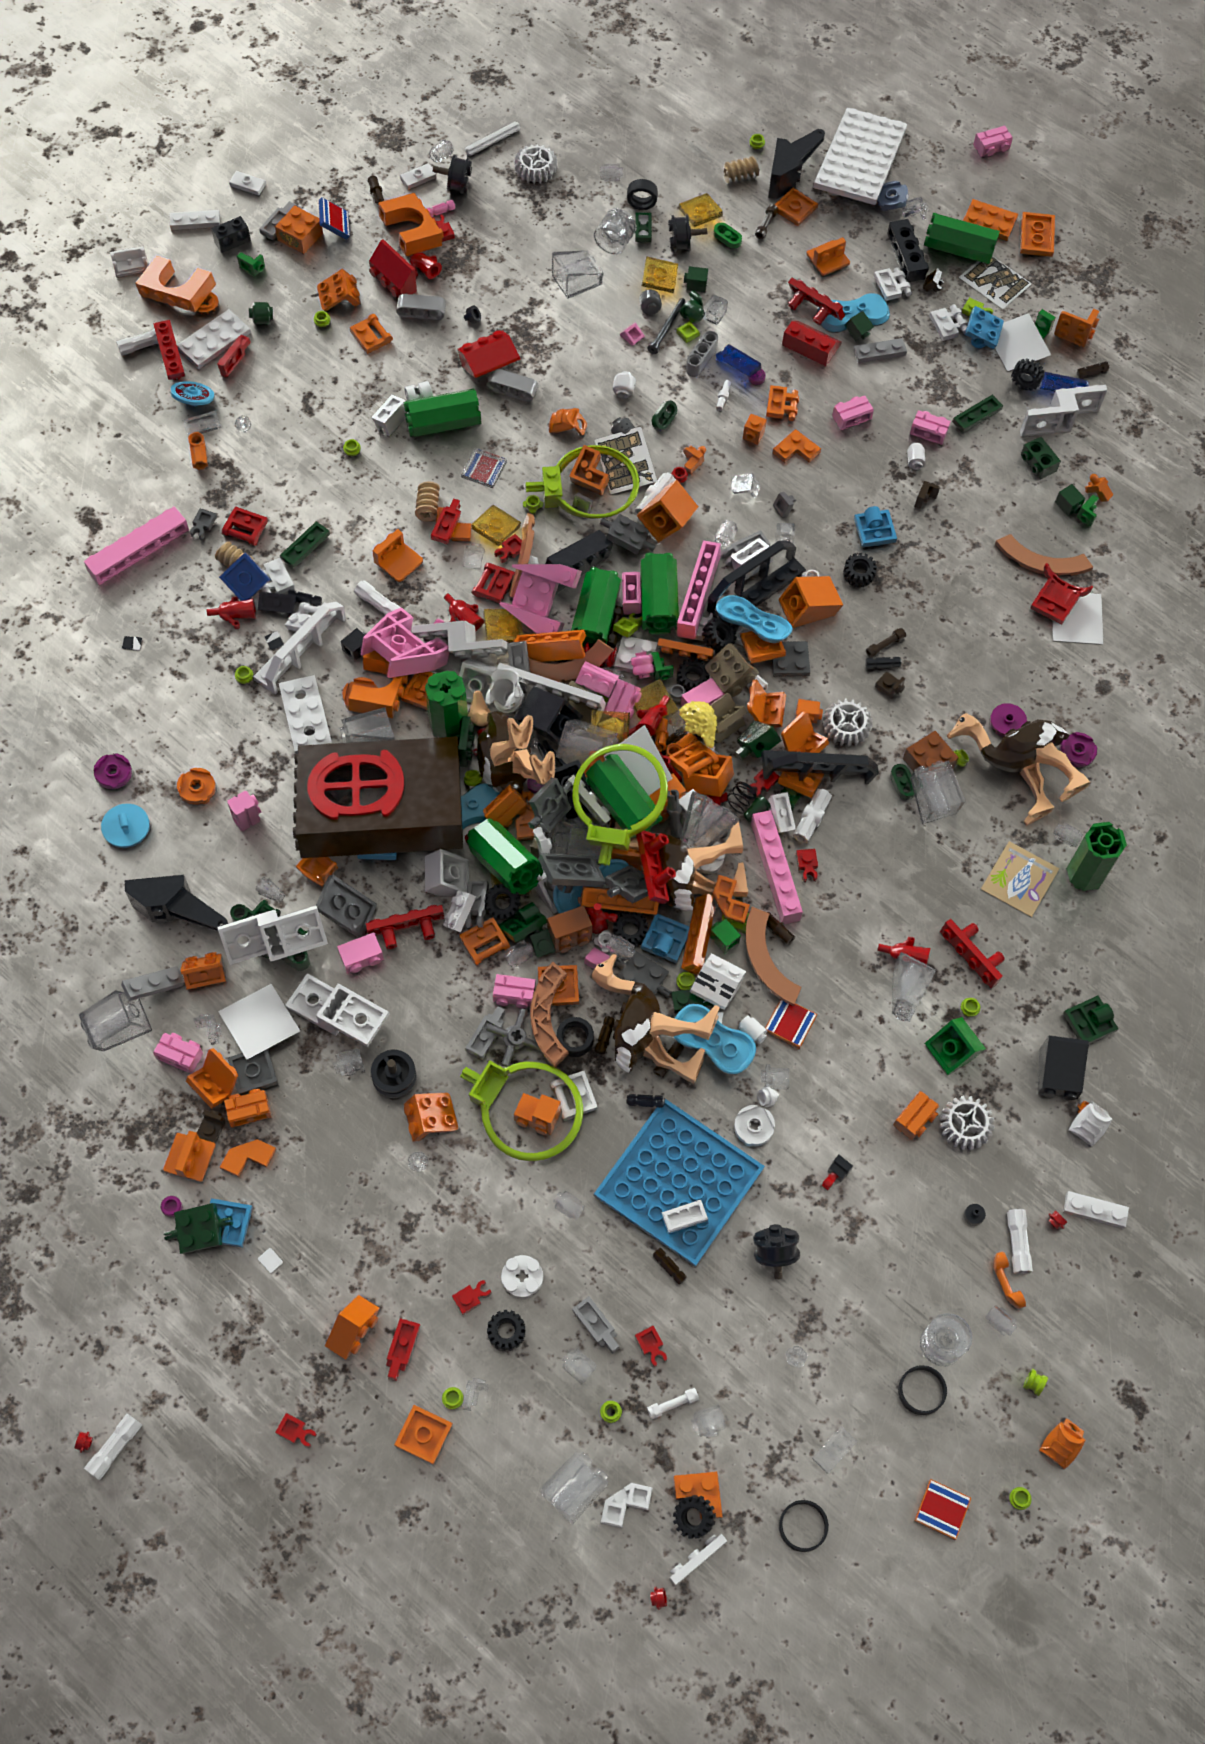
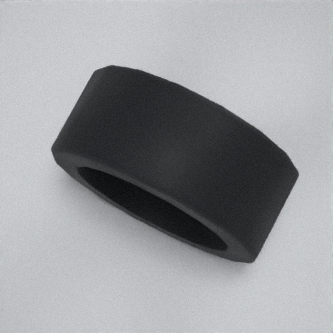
(645, 186)
(576, 1022)

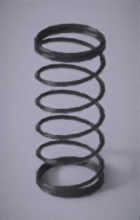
(743, 794)

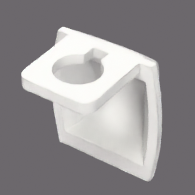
(1091, 1123)

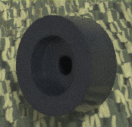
(472, 314)
(974, 1214)

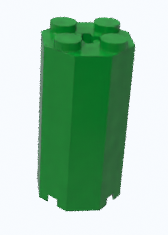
(961, 238)
(442, 412)
(659, 593)
(597, 605)
(446, 703)
(620, 792)
(504, 856)
(1096, 856)

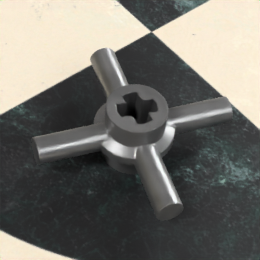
(509, 1039)

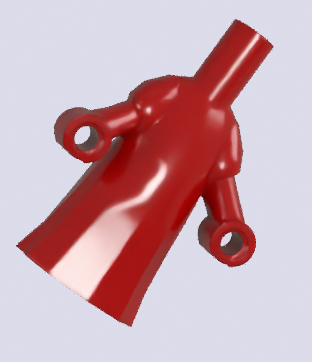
(425, 264)
(234, 609)
(464, 612)
(652, 717)
(598, 918)
(918, 953)

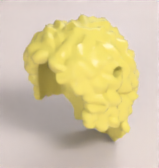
(700, 721)

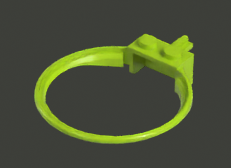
(552, 486)
(615, 838)
(489, 1085)

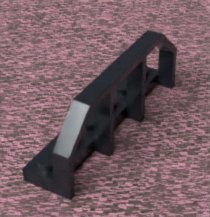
(768, 585)
(818, 763)

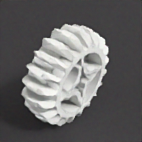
(535, 163)
(847, 729)
(959, 1119)

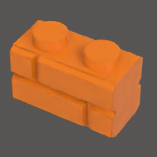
(506, 806)
(247, 1108)
(916, 1115)

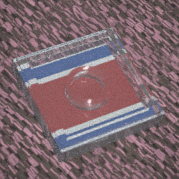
(483, 468)

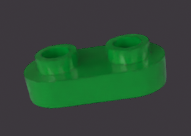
(729, 235)

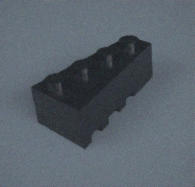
(583, 554)

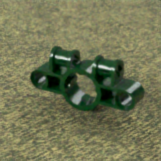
(264, 907)

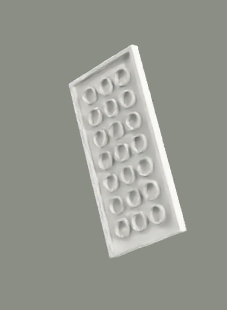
(860, 156)

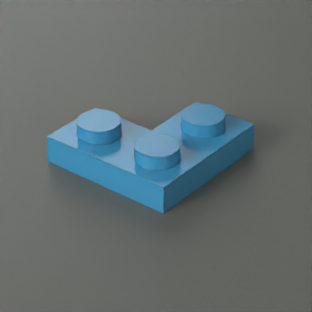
(234, 1234)

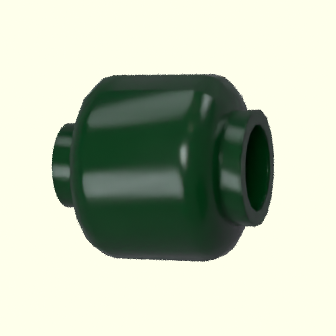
(261, 313)

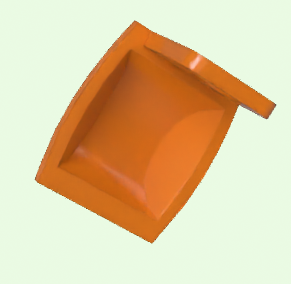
(567, 419)
(317, 869)
(1063, 1443)

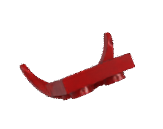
(1057, 597)

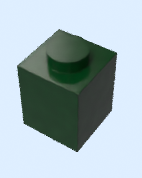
(696, 279)
(859, 326)
(1070, 500)

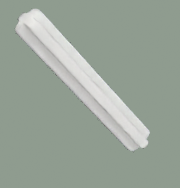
(492, 138)

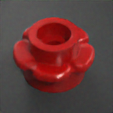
(680, 471)
(1056, 1220)
(83, 1441)
(658, 1597)

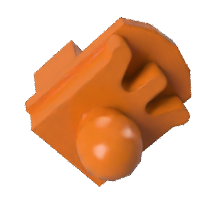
(695, 456)
(1100, 487)

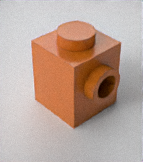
(754, 429)

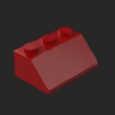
(392, 270)
(810, 342)
(488, 354)

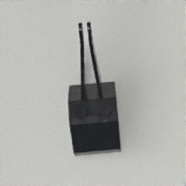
(789, 160)
(563, 773)
(170, 898)

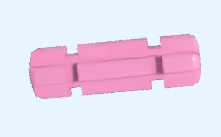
(441, 208)

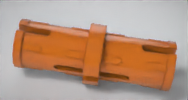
(661, 735)

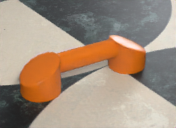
(1015, 1299)

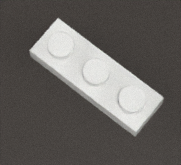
(194, 219)
(589, 801)
(1096, 1209)
(697, 1558)

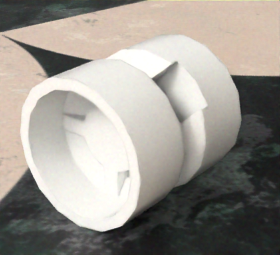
(420, 391)

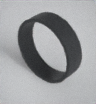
(937, 1375)
(819, 1509)

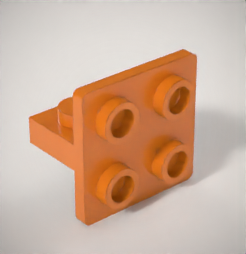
(829, 256)
(203, 970)
(189, 1156)

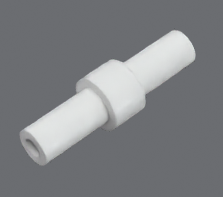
(723, 395)

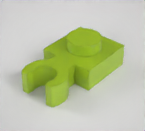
(971, 303)
(627, 627)

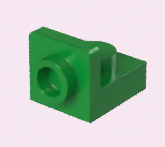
(251, 265)
(1044, 323)
(1086, 512)
(661, 671)

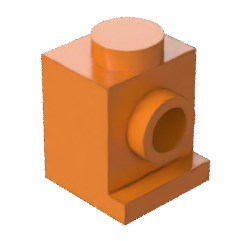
(811, 707)

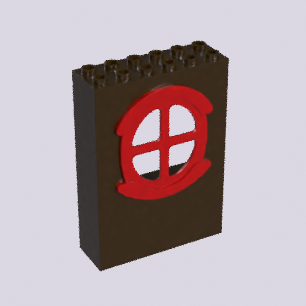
(414, 815)

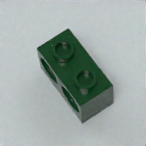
(1040, 458)

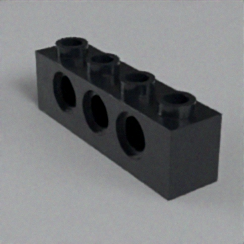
(907, 250)

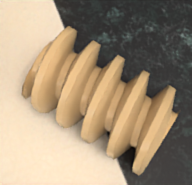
(739, 168)
(427, 501)
(228, 554)

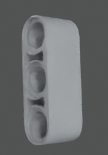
(421, 306)
(702, 353)
(512, 385)

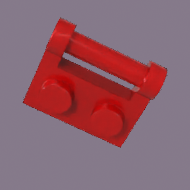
(247, 521)
(498, 586)

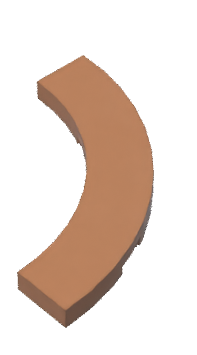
(525, 552)
(1035, 562)
(571, 669)
(762, 962)
(541, 1014)

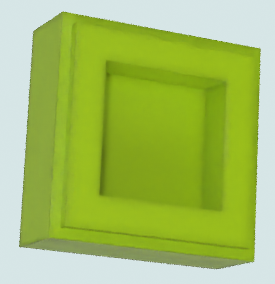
(688, 332)

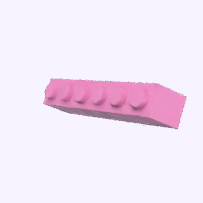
(136, 545)
(698, 590)
(776, 867)

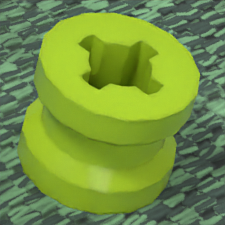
(1035, 1382)

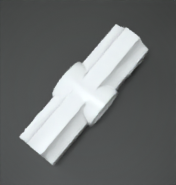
(652, 491)
(812, 815)

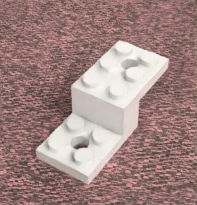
(1063, 410)
(461, 639)
(305, 712)
(272, 935)
(337, 1010)

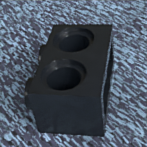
(231, 234)

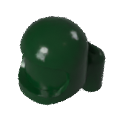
(693, 309)

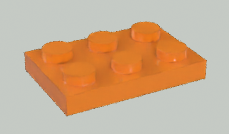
(991, 217)
(1037, 234)
(685, 649)

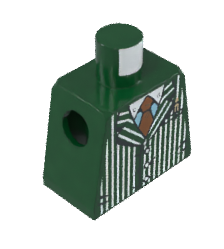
(756, 739)

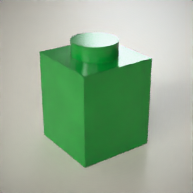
(724, 935)

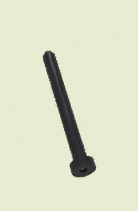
(653, 347)

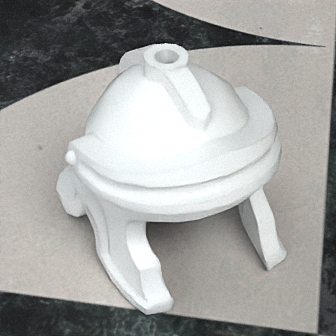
(505, 691)

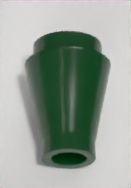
(759, 805)

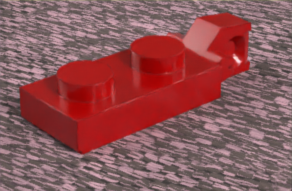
(233, 355)
(446, 522)
(401, 1347)

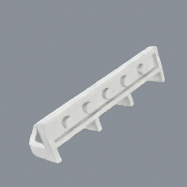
(298, 644)
(559, 689)

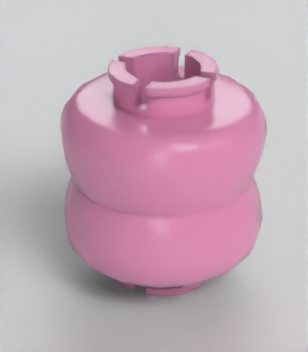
(642, 665)

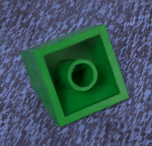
(955, 1045)

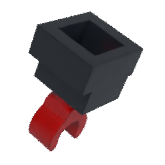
(838, 1170)

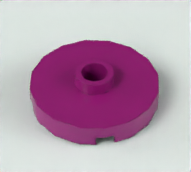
(1001, 724)
(1084, 744)
(111, 763)

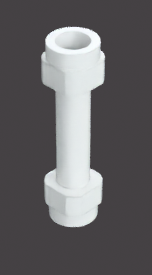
(655, 1410)

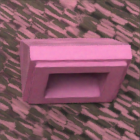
(632, 334)
(595, 957)

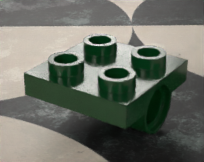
(465, 741)
(523, 923)
(1091, 1019)

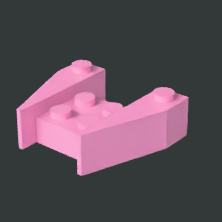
(537, 592)
(400, 647)

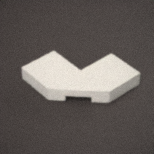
(632, 1496)

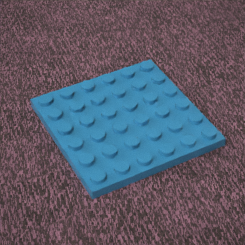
(673, 1165)

